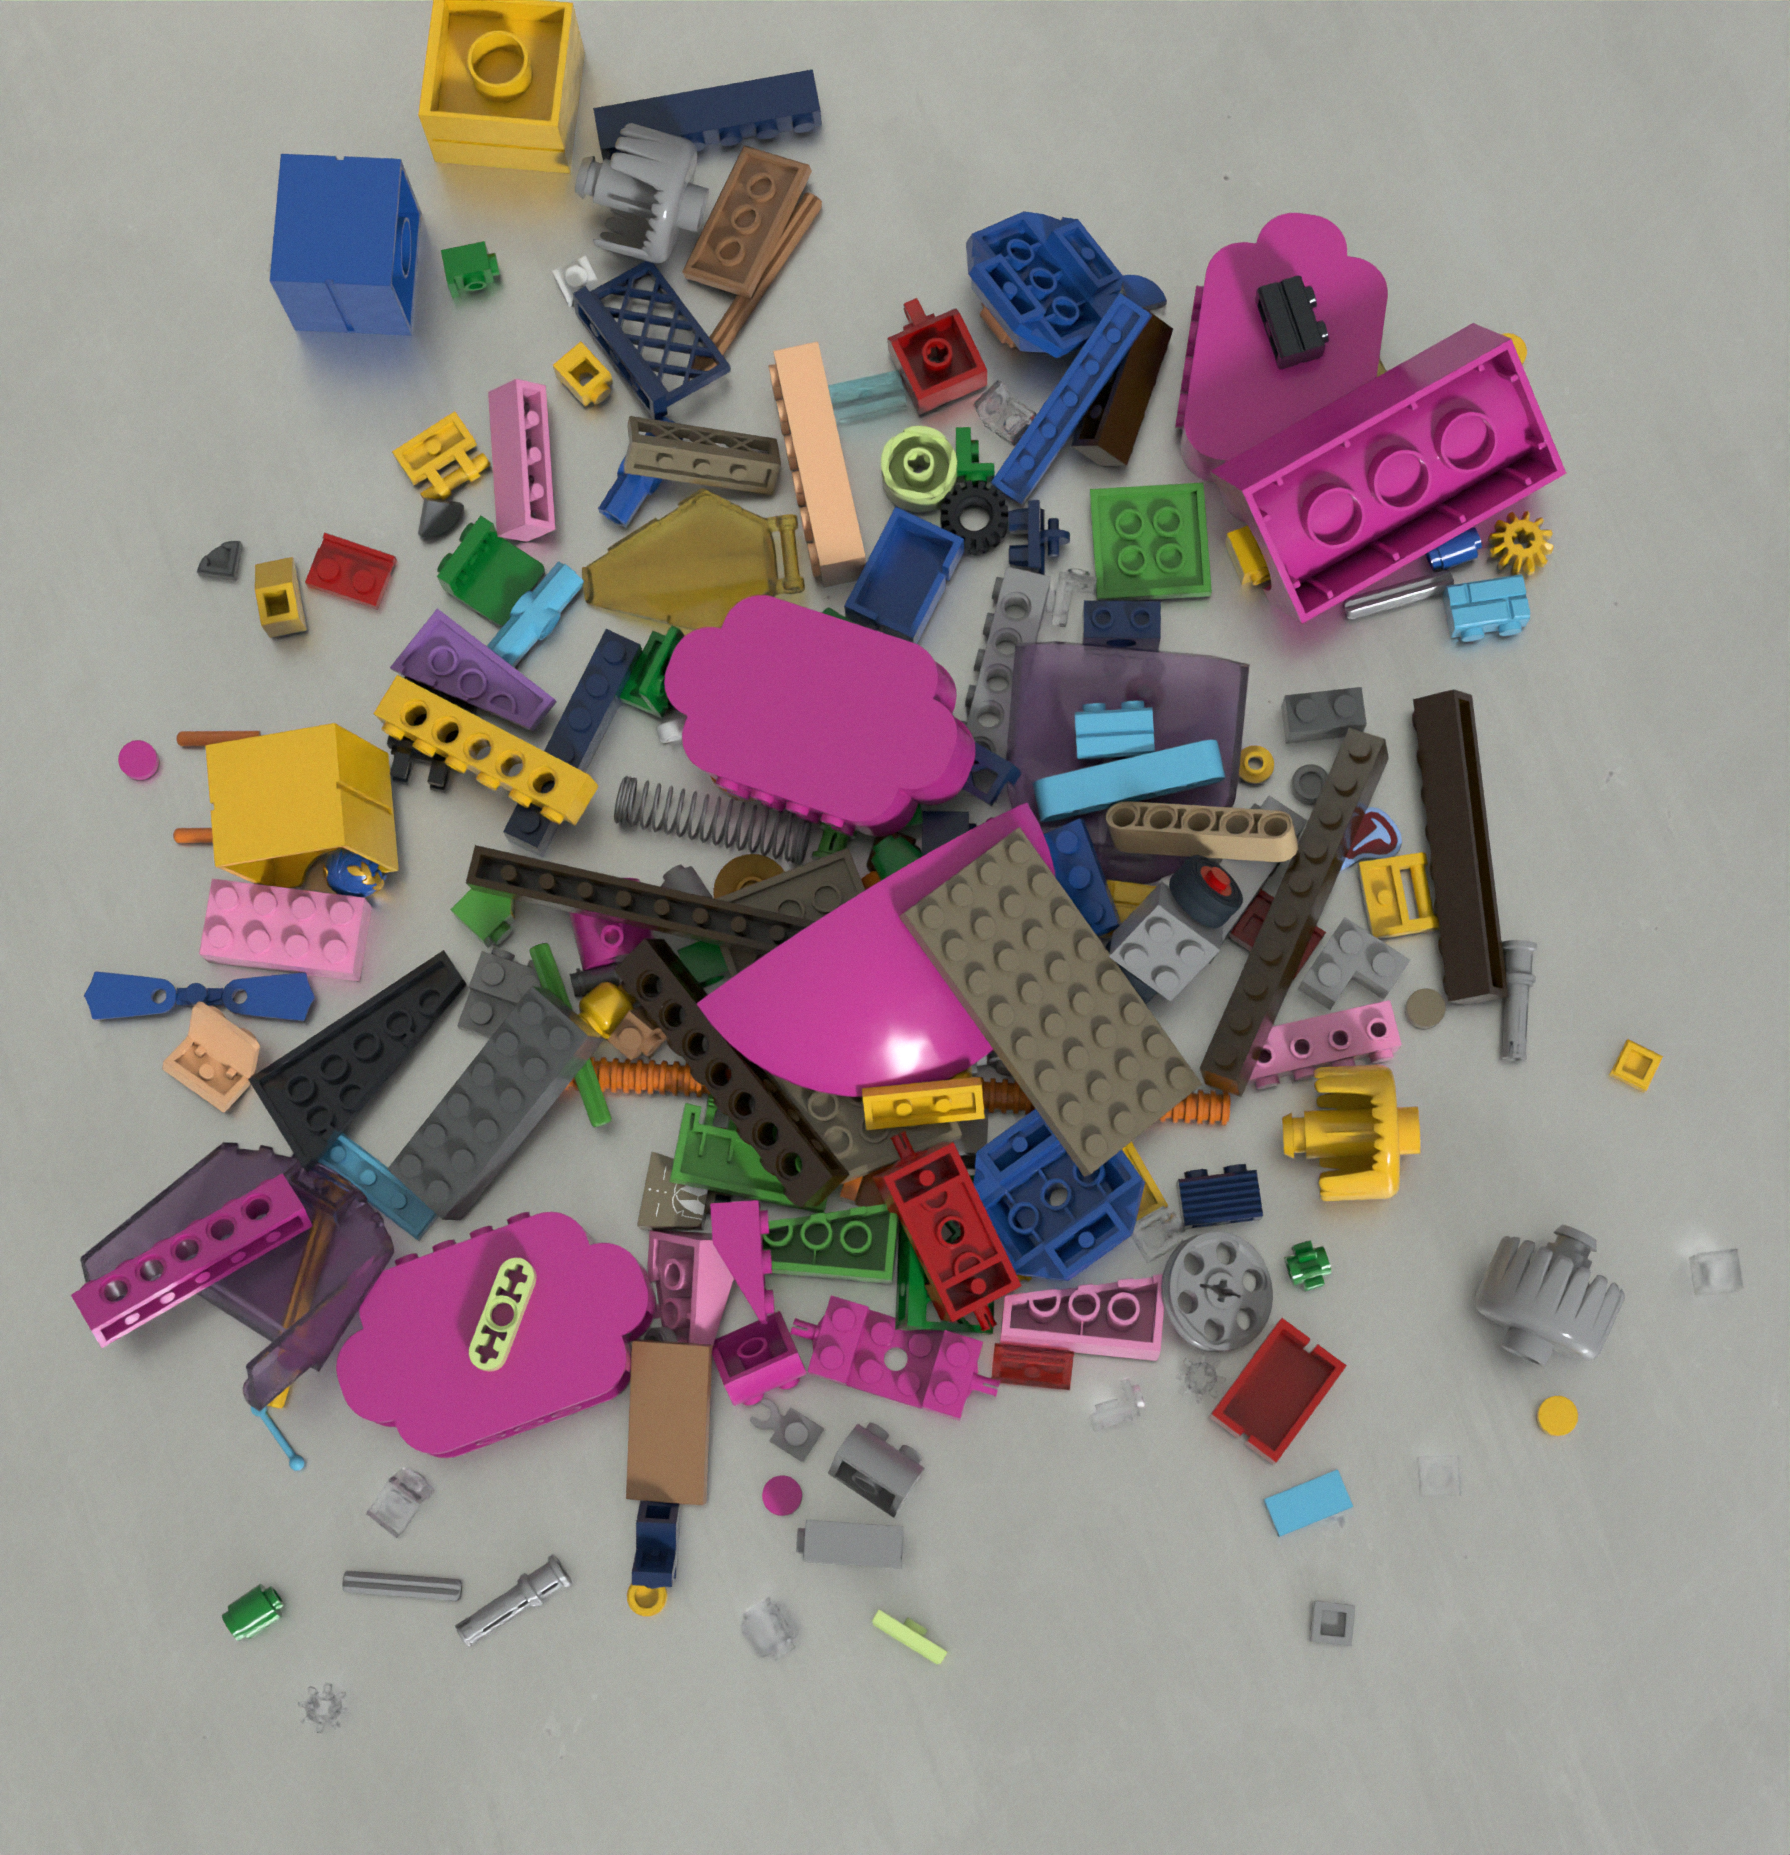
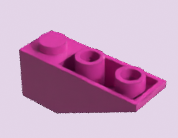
(739, 1241)

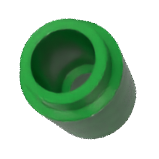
(253, 1612)

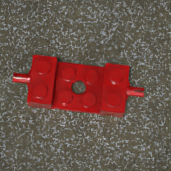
(925, 1194)

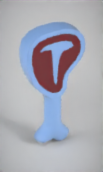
(1375, 839)

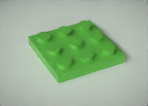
(1150, 542)

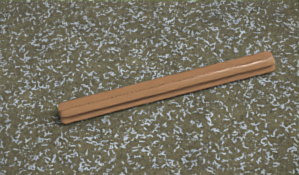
(742, 306)

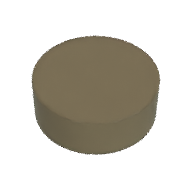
(1425, 1008)

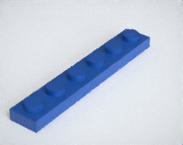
(1071, 398)

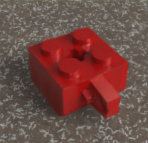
(941, 337)

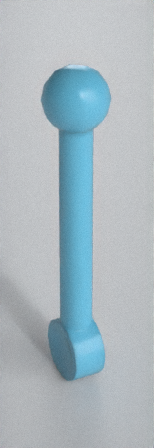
(296, 1461)

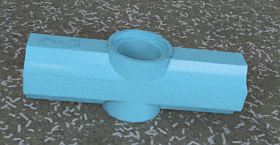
(536, 614)

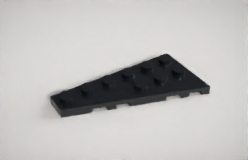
(337, 1071)

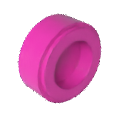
(138, 760)
(782, 1495)

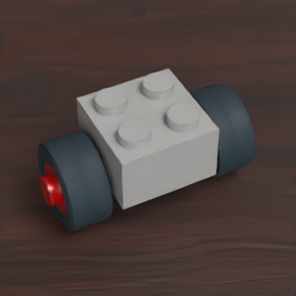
(1176, 929)

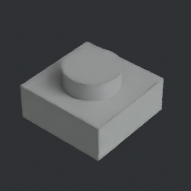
(1332, 1623)

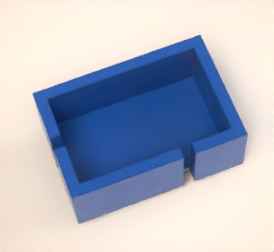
(904, 576)

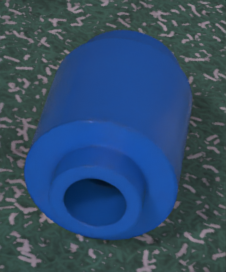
(1455, 551)

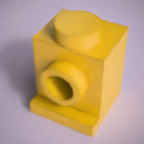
(579, 364)

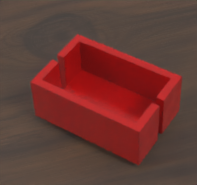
(1277, 1391)

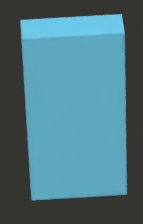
(1308, 1503)

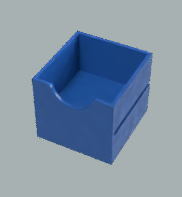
(346, 244)

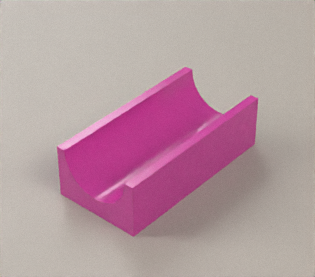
(1392, 470)

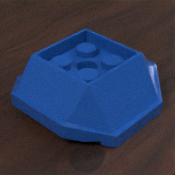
(1042, 280)
(1048, 1241)

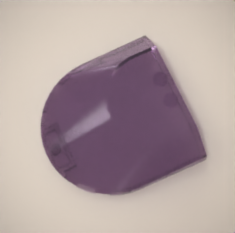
(1190, 701)

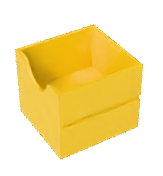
(502, 83)
(296, 798)

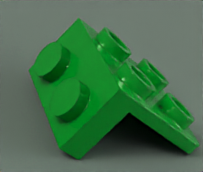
(488, 572)
(646, 683)

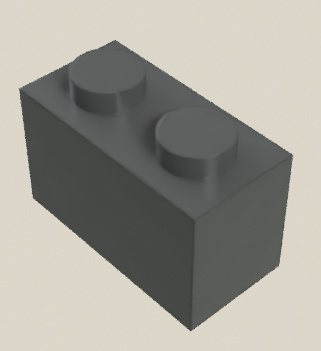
(1322, 714)

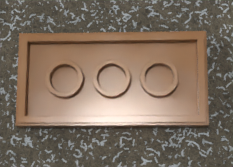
(747, 221)
(669, 1422)

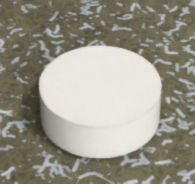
(671, 730)

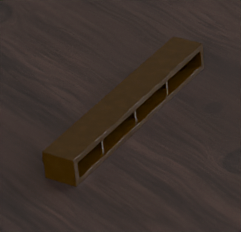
(1459, 848)

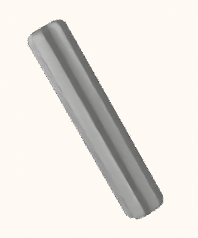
(1397, 594)
(401, 1585)

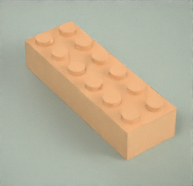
(818, 456)

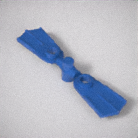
(132, 995)

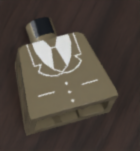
(672, 1204)

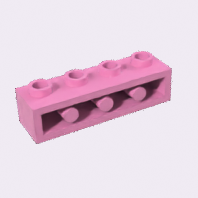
(521, 460)
(1327, 1042)

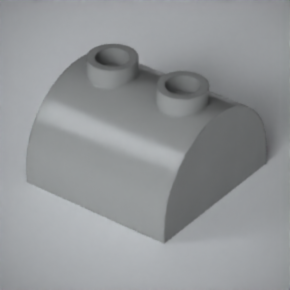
(877, 1468)

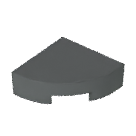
(438, 516)
(222, 561)

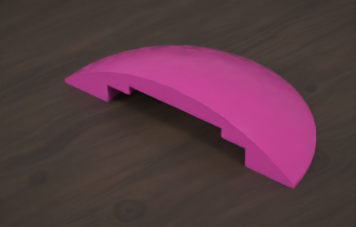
(856, 993)

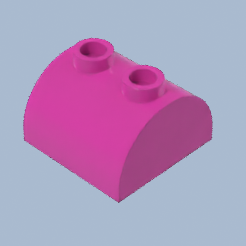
(605, 941)
(757, 1360)

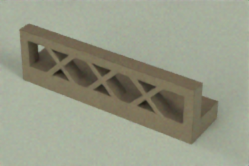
(702, 459)

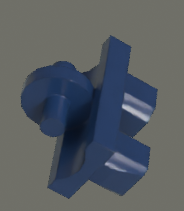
(1032, 522)

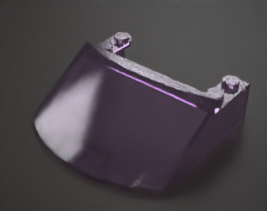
(295, 1293)

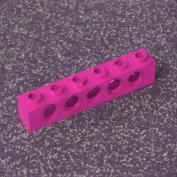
(183, 1278)

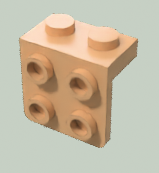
(214, 1057)

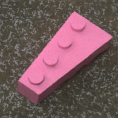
(1089, 1319)

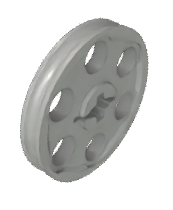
(1205, 1302)

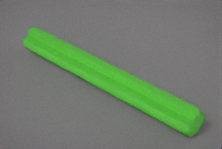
(586, 1077)

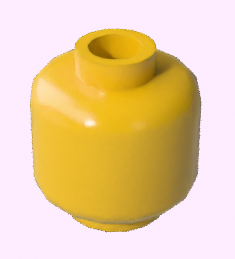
(605, 1007)

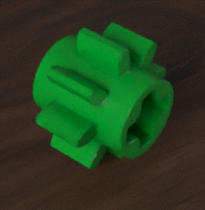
(1307, 1265)

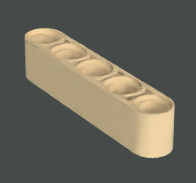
(1202, 831)

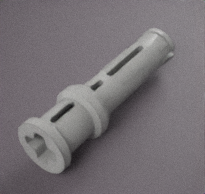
(1519, 979)
(529, 1591)

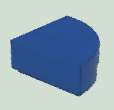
(1143, 292)

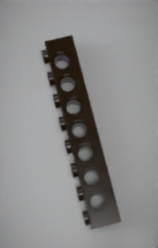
(820, 1167)

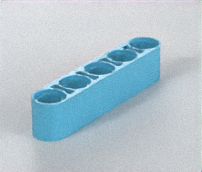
(1129, 780)

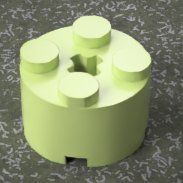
(903, 455)

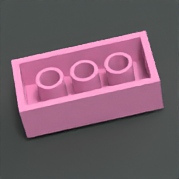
(285, 930)

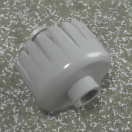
(645, 183)
(1550, 1299)

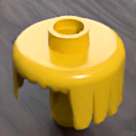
(1358, 1137)

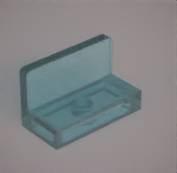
(868, 397)

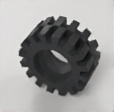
(983, 497)

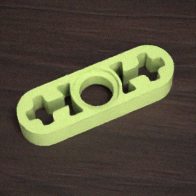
(523, 1290)

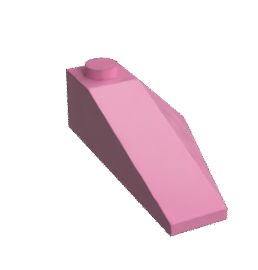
(689, 1283)

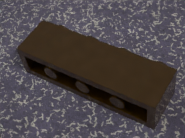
(1115, 416)

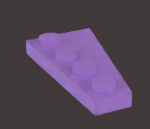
(466, 669)

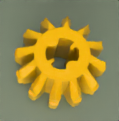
(1525, 531)

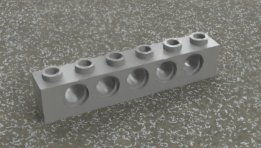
(1031, 593)

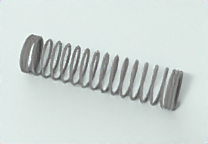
(625, 802)

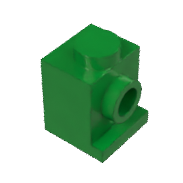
(469, 267)

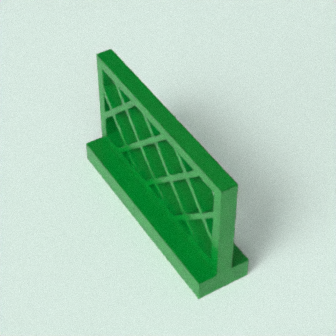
(912, 1294)

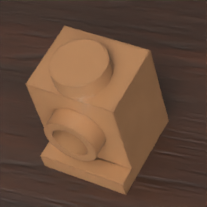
(637, 1035)

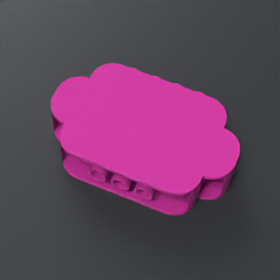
(1233, 377)
(819, 716)
(567, 1356)

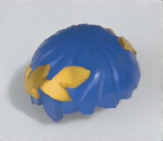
(352, 874)

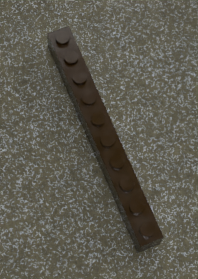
(630, 902)
(1294, 912)

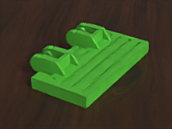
(723, 1162)

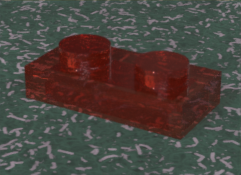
(1032, 1366)

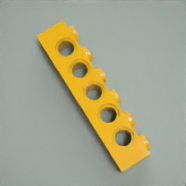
(407, 701)

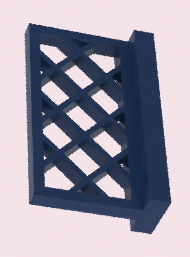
(629, 360)

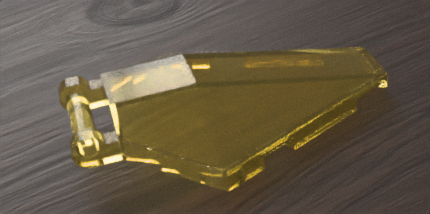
(695, 564)

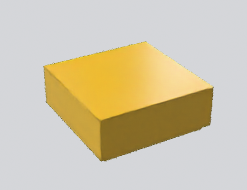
(1635, 1065)

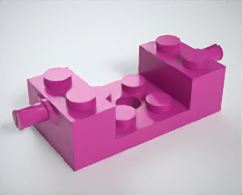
(852, 1350)

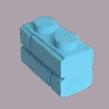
(1486, 607)
(1114, 732)

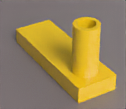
(924, 1102)

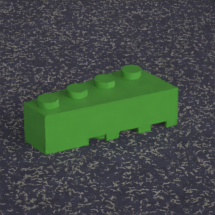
(836, 1245)

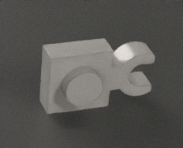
(792, 1432)

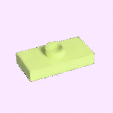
(911, 1635)

